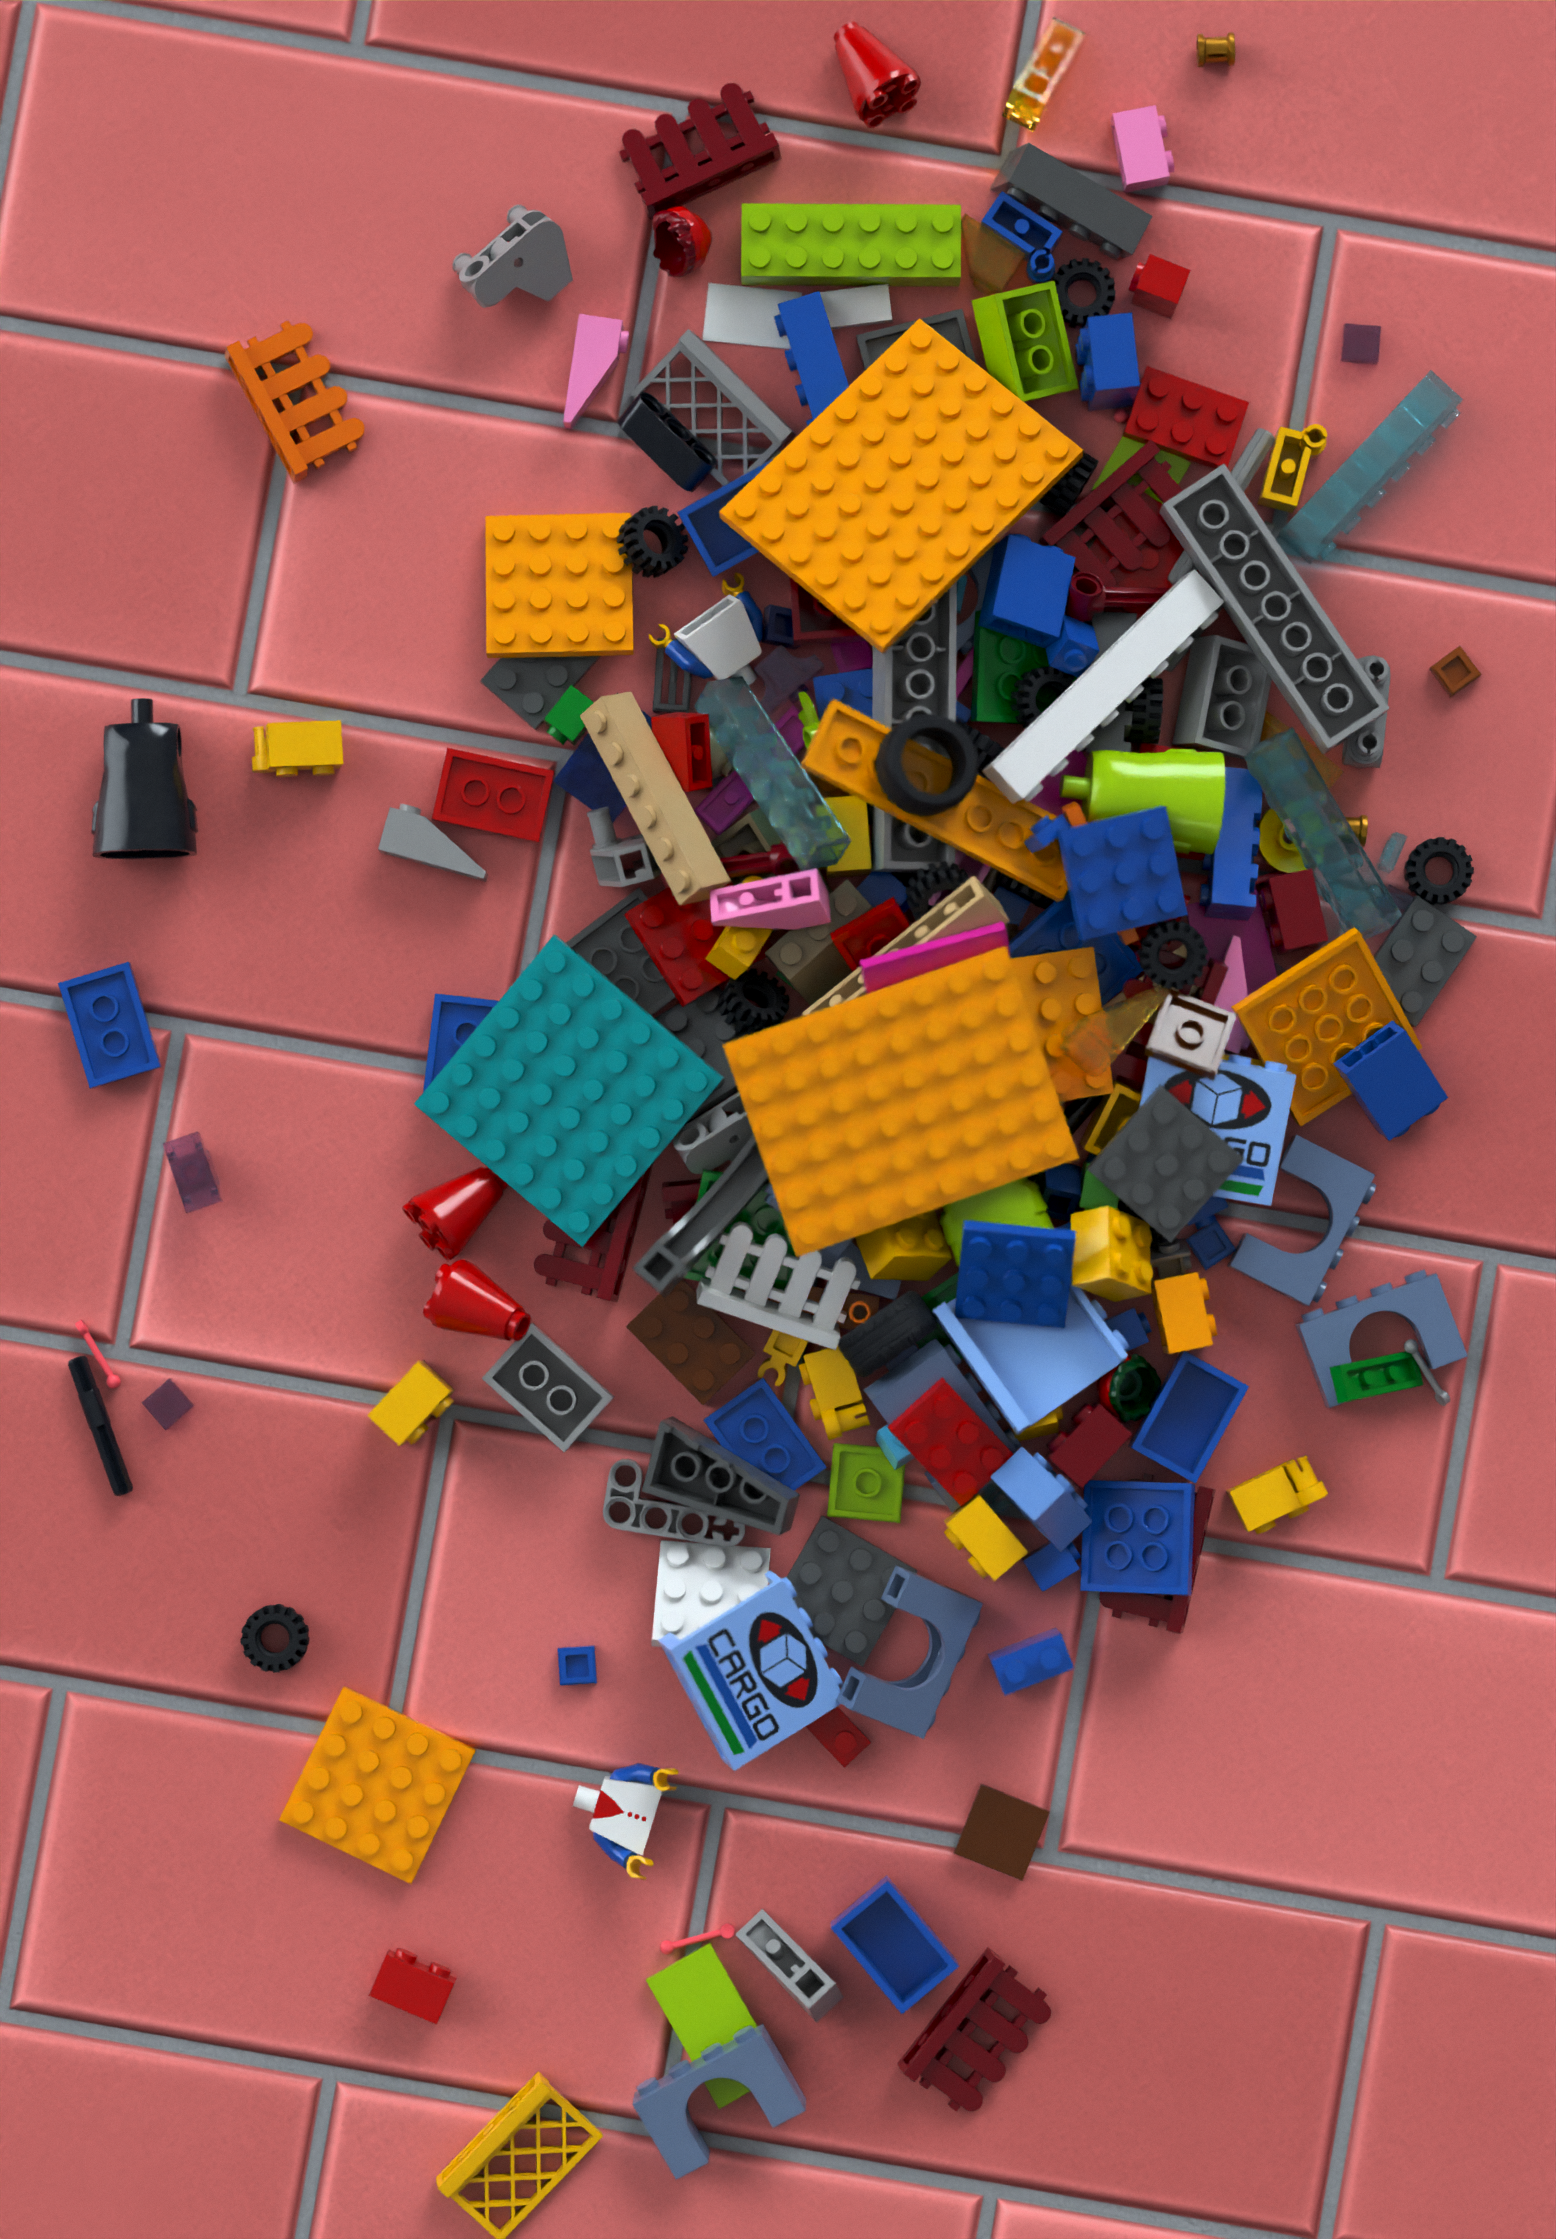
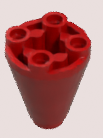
(874, 75)
(455, 1210)
(474, 1304)

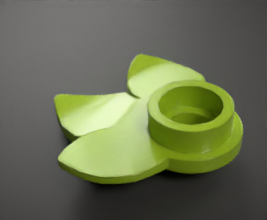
(808, 718)

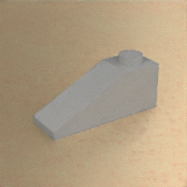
(420, 841)
(790, 1965)

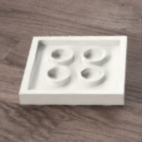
(702, 1583)

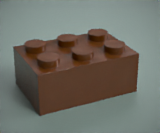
(691, 1341)

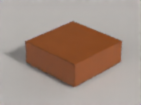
(1455, 671)

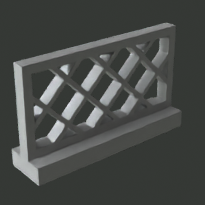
(733, 388)

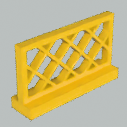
(496, 2135)

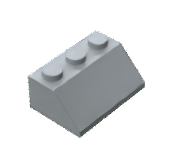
(1222, 698)

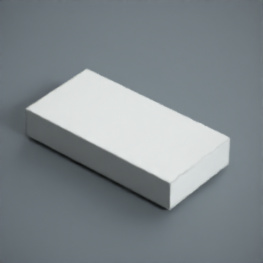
(857, 306)

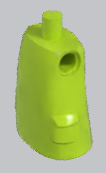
(1181, 779)
(1010, 1203)

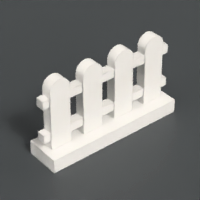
(788, 1314)

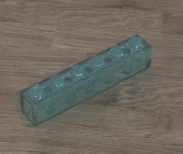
(1371, 467)
(773, 774)
(1322, 834)

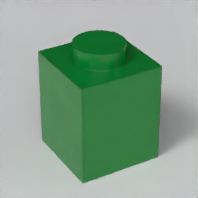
(565, 718)

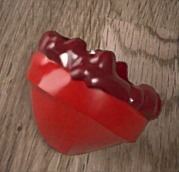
(680, 240)

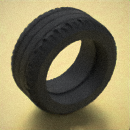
(956, 744)
(887, 1333)

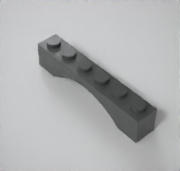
(698, 1230)

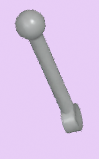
(1441, 1396)

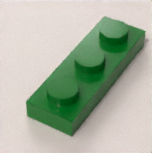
(1375, 1376)

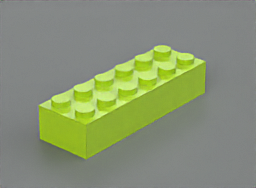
(851, 244)

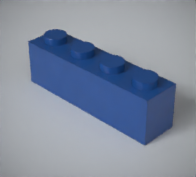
(812, 352)

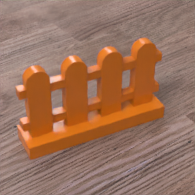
(278, 387)

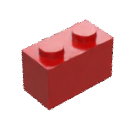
(1158, 285)
(686, 747)
(413, 1985)

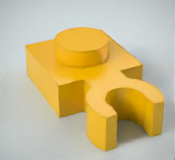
(784, 1350)

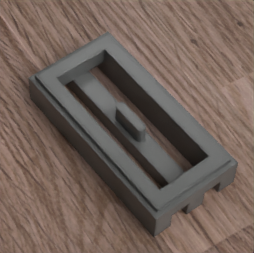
(671, 706)

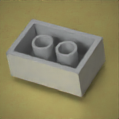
(548, 1387)

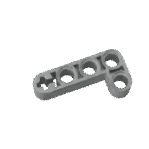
(675, 1512)

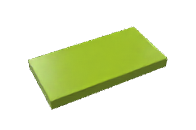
(703, 2010)

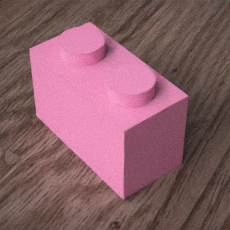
(1141, 148)

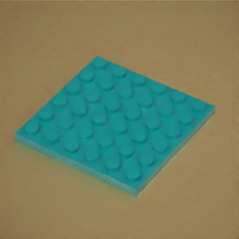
(568, 1090)

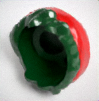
(1129, 1388)

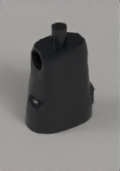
(143, 792)

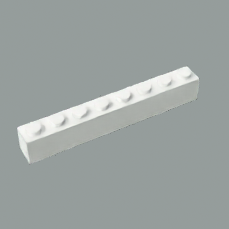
(1103, 687)

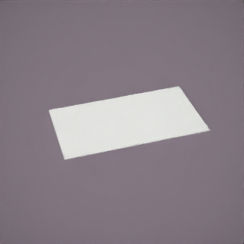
(745, 315)

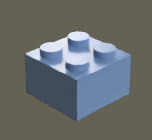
(1043, 1497)

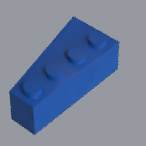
(1231, 864)

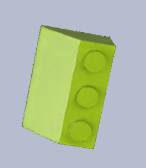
(1026, 341)

